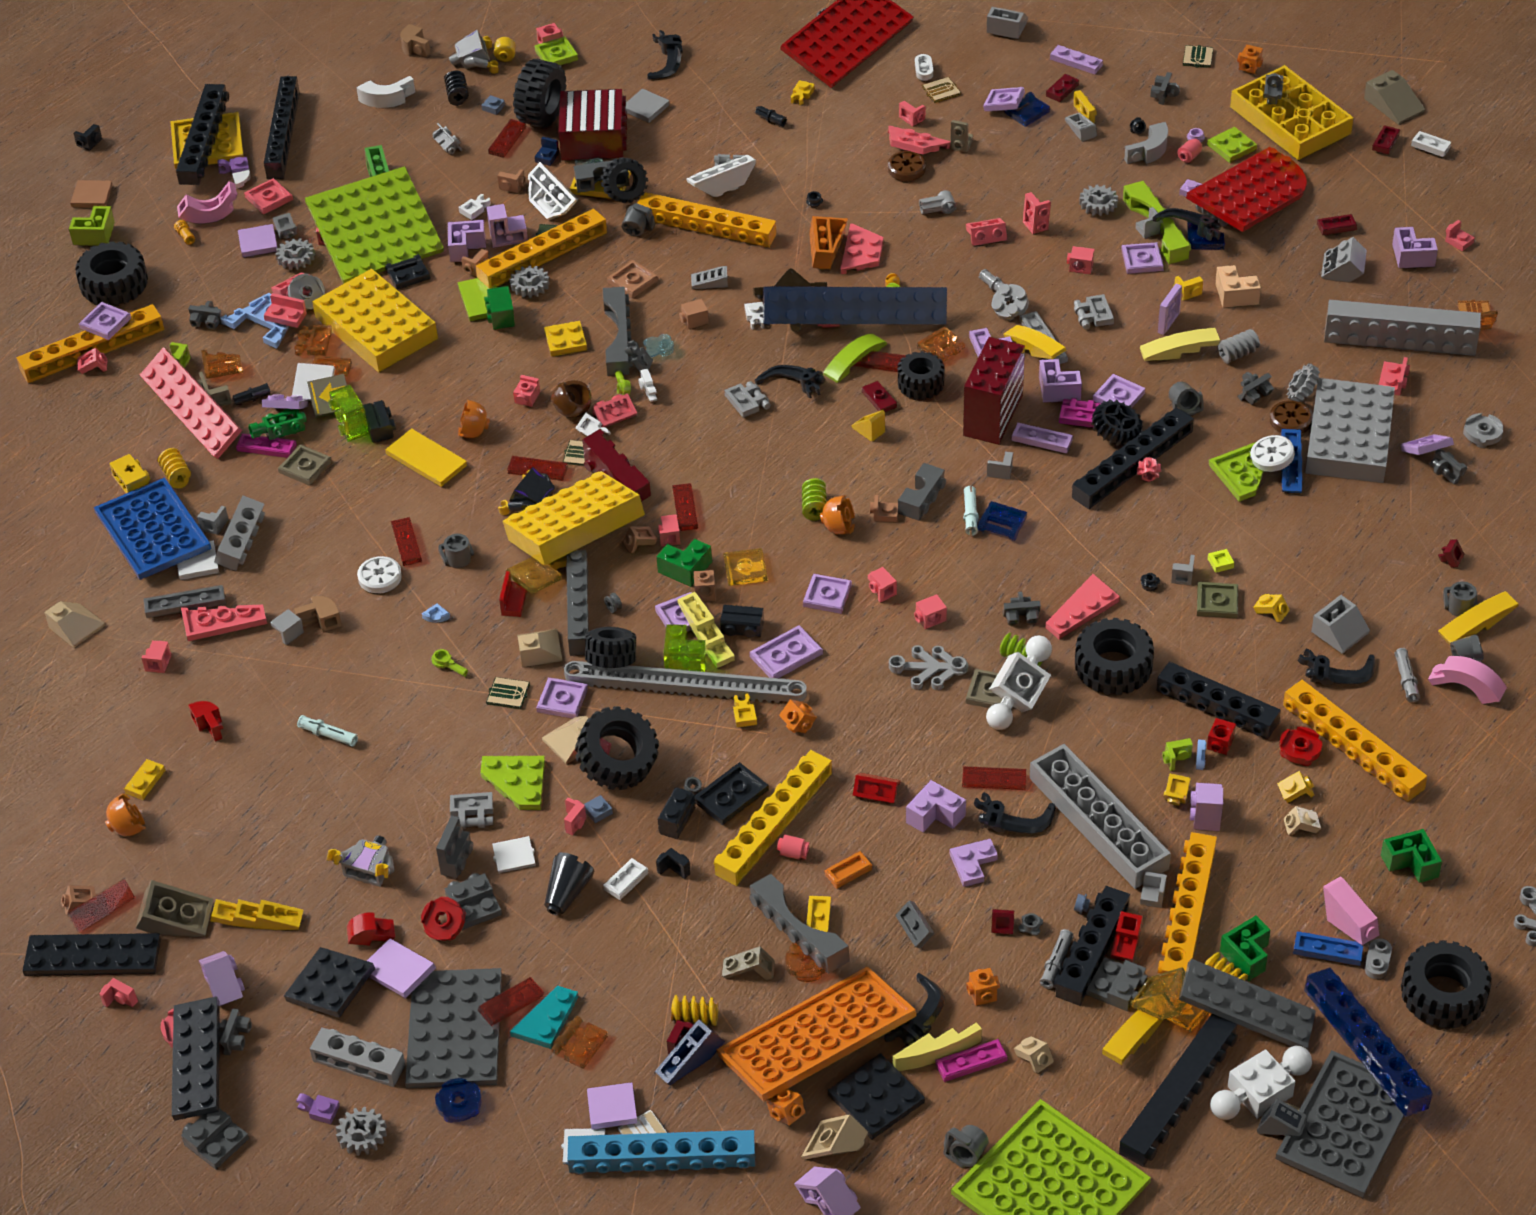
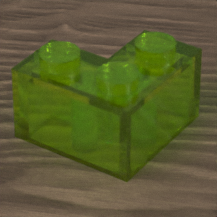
(348, 413)
(681, 652)

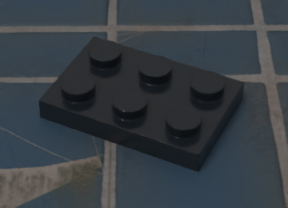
(731, 793)

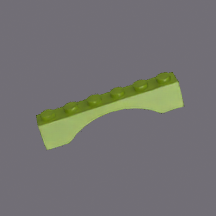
(1139, 199)

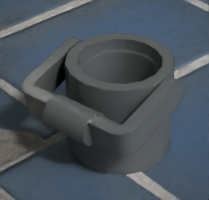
(636, 220)
(1186, 398)
(457, 551)
(1461, 598)
(1468, 647)
(966, 1147)

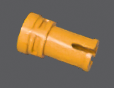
(183, 230)

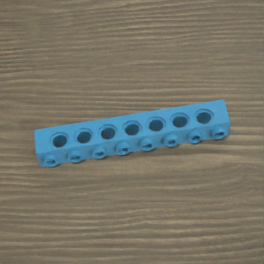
(653, 1143)

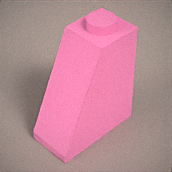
(1349, 912)

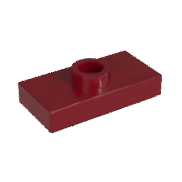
(1386, 139)
(1337, 224)
(879, 397)

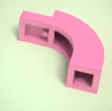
(208, 210)
(1471, 673)

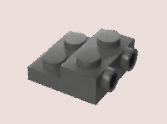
(453, 848)
(475, 898)
(1117, 983)
(214, 1137)

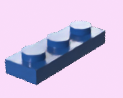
(1328, 948)

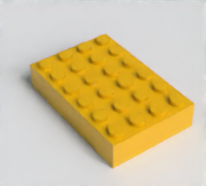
(1299, 121)
(375, 320)
(573, 517)

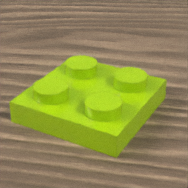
(557, 51)
(1232, 144)

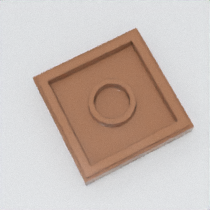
(91, 193)
(633, 277)

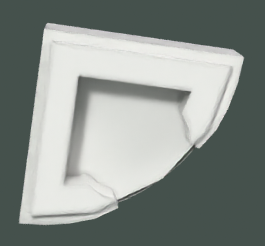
(241, 178)

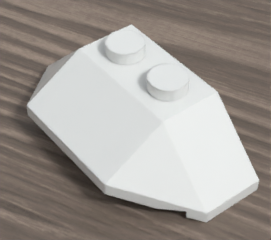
(723, 176)
(549, 193)

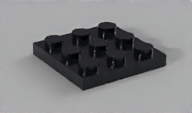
(329, 982)
(876, 1095)

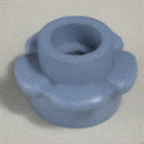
(1082, 903)

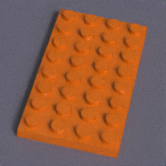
(816, 1033)

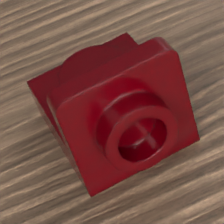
(678, 1032)

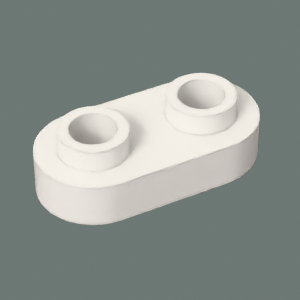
(923, 67)

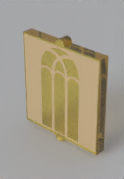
(941, 90)

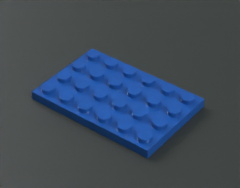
(152, 528)

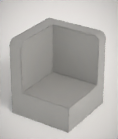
(1148, 226)
(1001, 469)
(214, 521)
(1183, 572)
(288, 625)
(1153, 889)

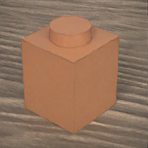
(694, 314)

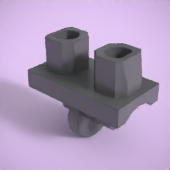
(1163, 88)
(1273, 88)
(205, 313)
(1253, 384)
(1447, 466)
(1021, 606)
(230, 1029)

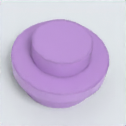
(1196, 133)

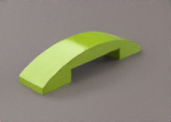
(851, 354)

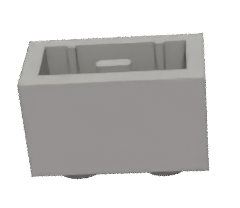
(1006, 22)
(1344, 261)
(1340, 624)

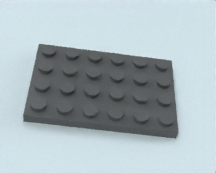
(449, 1033)
(1346, 1126)

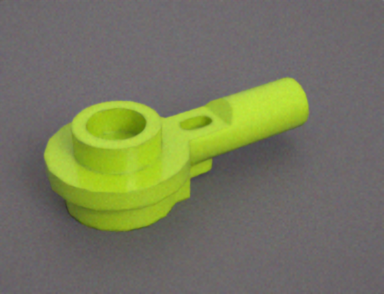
(623, 385)
(442, 659)

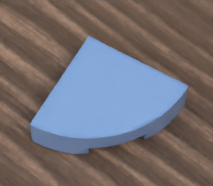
(436, 614)
(1200, 756)

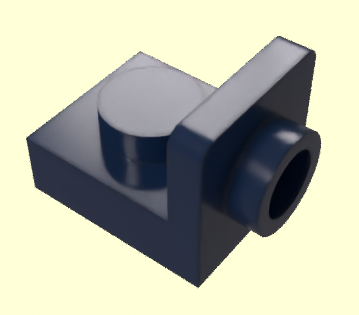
(548, 151)

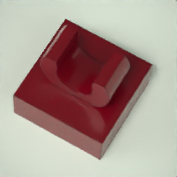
(1452, 553)
(1002, 921)

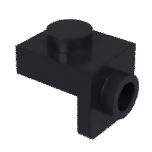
(89, 138)
(677, 862)

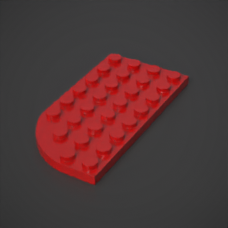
(845, 37)
(1252, 189)

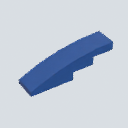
(1292, 474)

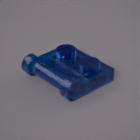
(1029, 113)
(1005, 516)

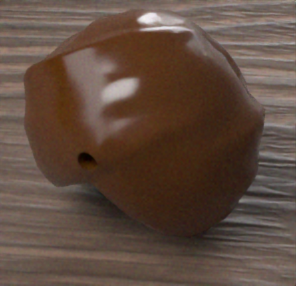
(572, 398)

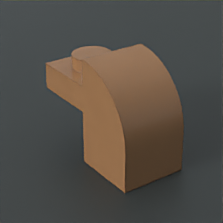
(414, 42)
(320, 610)

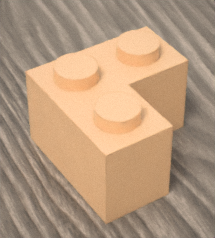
(1236, 290)

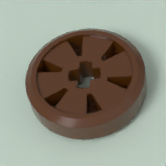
(906, 166)
(1291, 415)

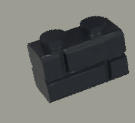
(379, 421)
(742, 620)
(676, 813)

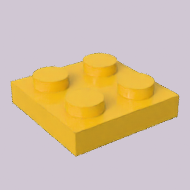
(565, 338)

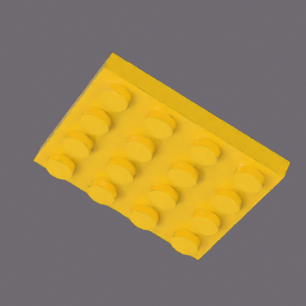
(227, 142)

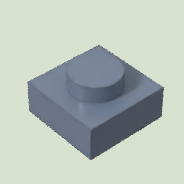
(493, 105)
(598, 809)

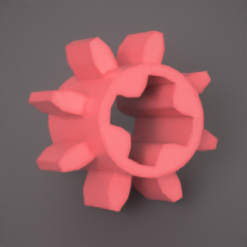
(1148, 469)

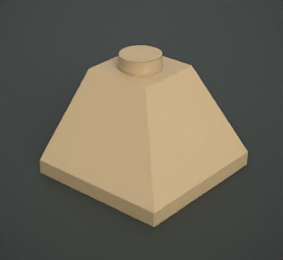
(72, 622)
(539, 648)
(564, 738)
(835, 1137)

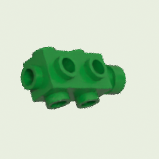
(280, 425)

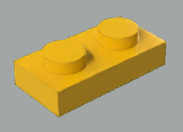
(1083, 106)
(144, 779)
(819, 912)

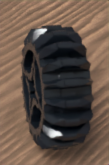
(1116, 422)

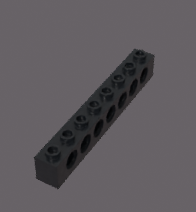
(281, 127)
(202, 134)
(1124, 462)

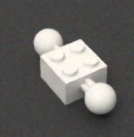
(1019, 682)
(1261, 1082)

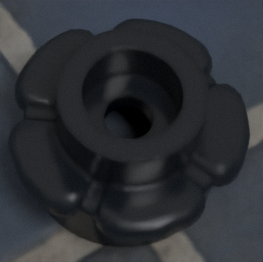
(1140, 128)
(814, 199)
(1149, 581)

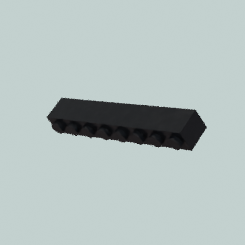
(1178, 1089)

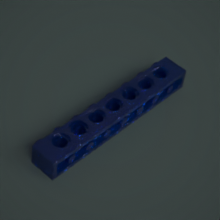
(1368, 1042)

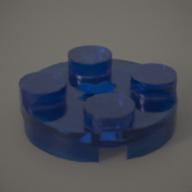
(460, 1111)

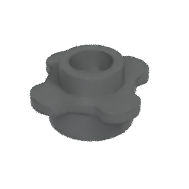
(1031, 919)

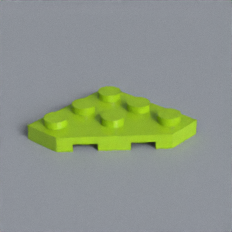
(1238, 472)
(516, 778)

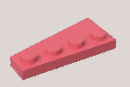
(1082, 606)
(213, 622)

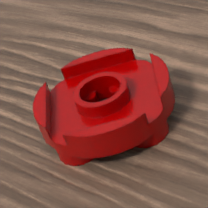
(1300, 755)
(454, 922)

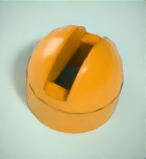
(892, 278)

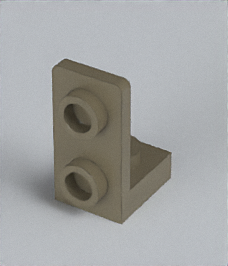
(960, 138)
(220, 394)
(752, 959)

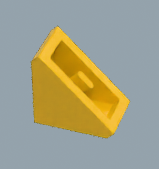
(871, 425)

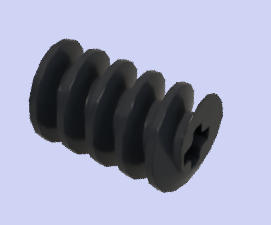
(456, 87)

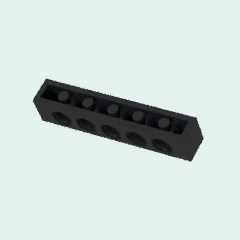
(1218, 700)
(1092, 945)

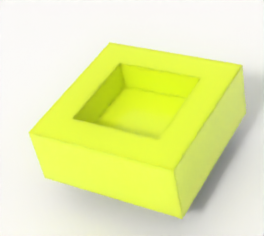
(1221, 560)

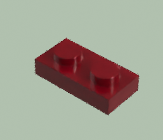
(1062, 88)

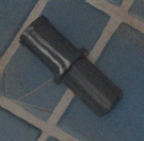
(771, 116)
(251, 394)

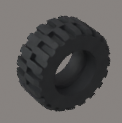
(538, 92)
(109, 258)
(1110, 675)
(607, 769)
(1448, 961)

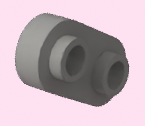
(1378, 957)

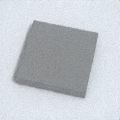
(646, 105)

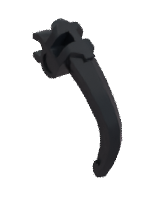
(672, 47)
(1206, 226)
(809, 377)
(1322, 672)
(1000, 821)
(921, 1024)

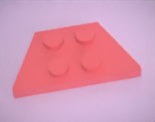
(915, 142)
(861, 249)

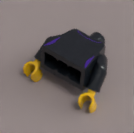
(530, 491)

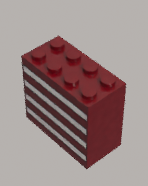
(592, 124)
(993, 390)

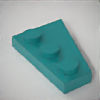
(547, 1019)

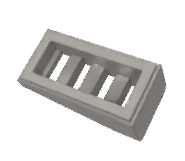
(1081, 126)
(715, 278)

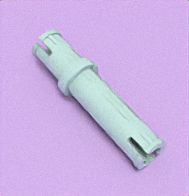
(970, 516)
(318, 728)

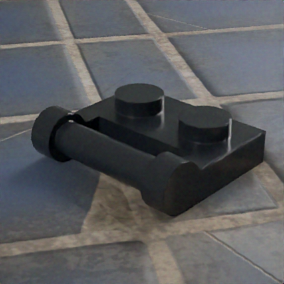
(409, 275)

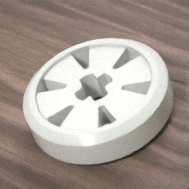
(1272, 453)
(379, 574)

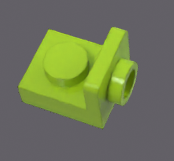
(180, 352)
(1177, 751)

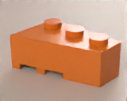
(825, 240)

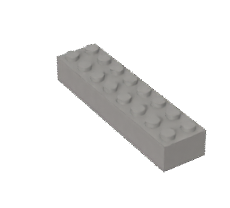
(1402, 327)
(1099, 815)

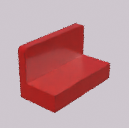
(512, 597)
(875, 787)

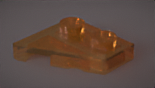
(221, 364)

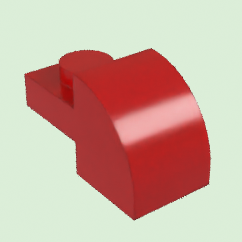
(207, 716)
(366, 927)
(1127, 936)

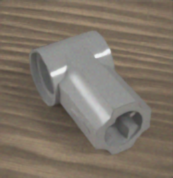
(942, 202)

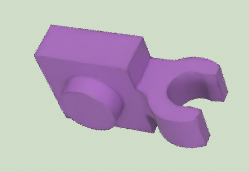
(235, 165)
(321, 1109)

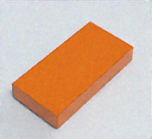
(848, 869)

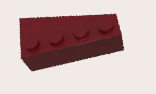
(603, 457)

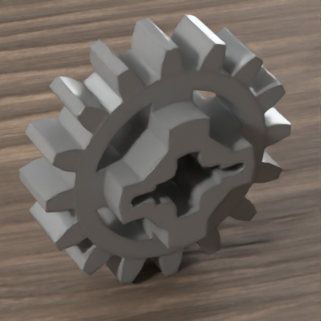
(1098, 200)
(295, 254)
(529, 281)
(1303, 382)
(361, 1131)

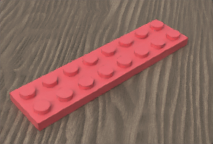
(191, 403)

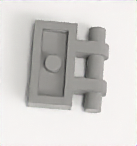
(1099, 311)
(742, 398)
(472, 804)

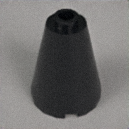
(566, 882)

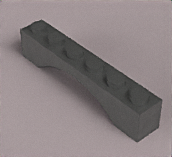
(615, 308)
(577, 601)
(823, 947)

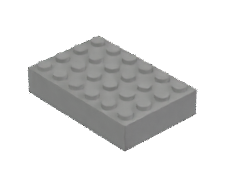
(1350, 430)

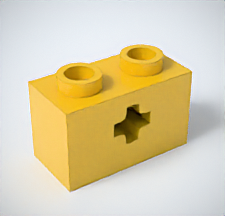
(129, 473)

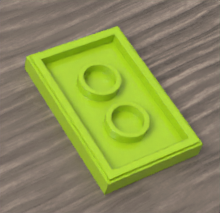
(473, 296)

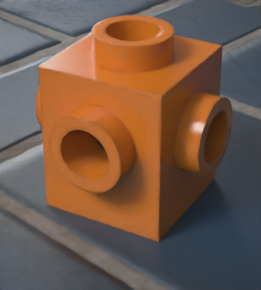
(1250, 59)
(798, 716)
(983, 986)
(786, 1106)

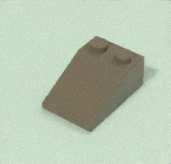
(1393, 97)
(173, 911)

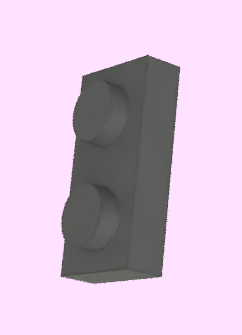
(914, 924)

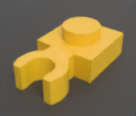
(802, 90)
(744, 712)

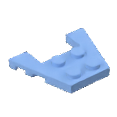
(255, 312)

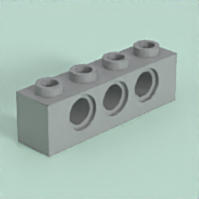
(239, 533)
(366, 1065)

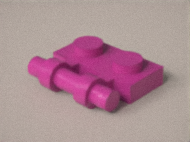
(1077, 412)

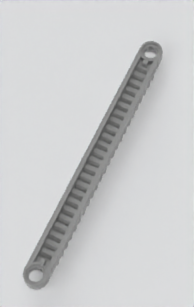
(686, 682)

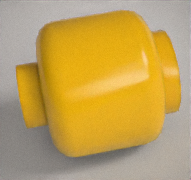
(504, 49)

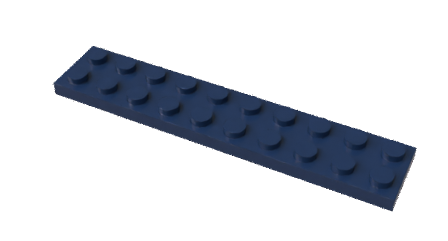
(855, 305)

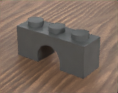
(589, 174)
(916, 502)

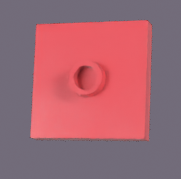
(268, 196)

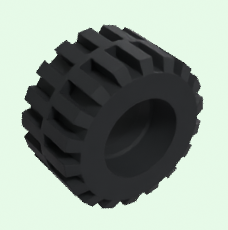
(637, 187)
(921, 375)
(610, 647)

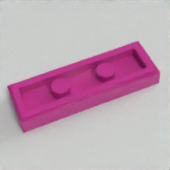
(264, 446)
(971, 1060)

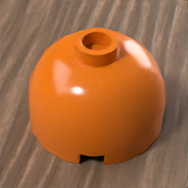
(473, 420)
(838, 515)
(124, 817)

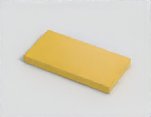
(426, 457)

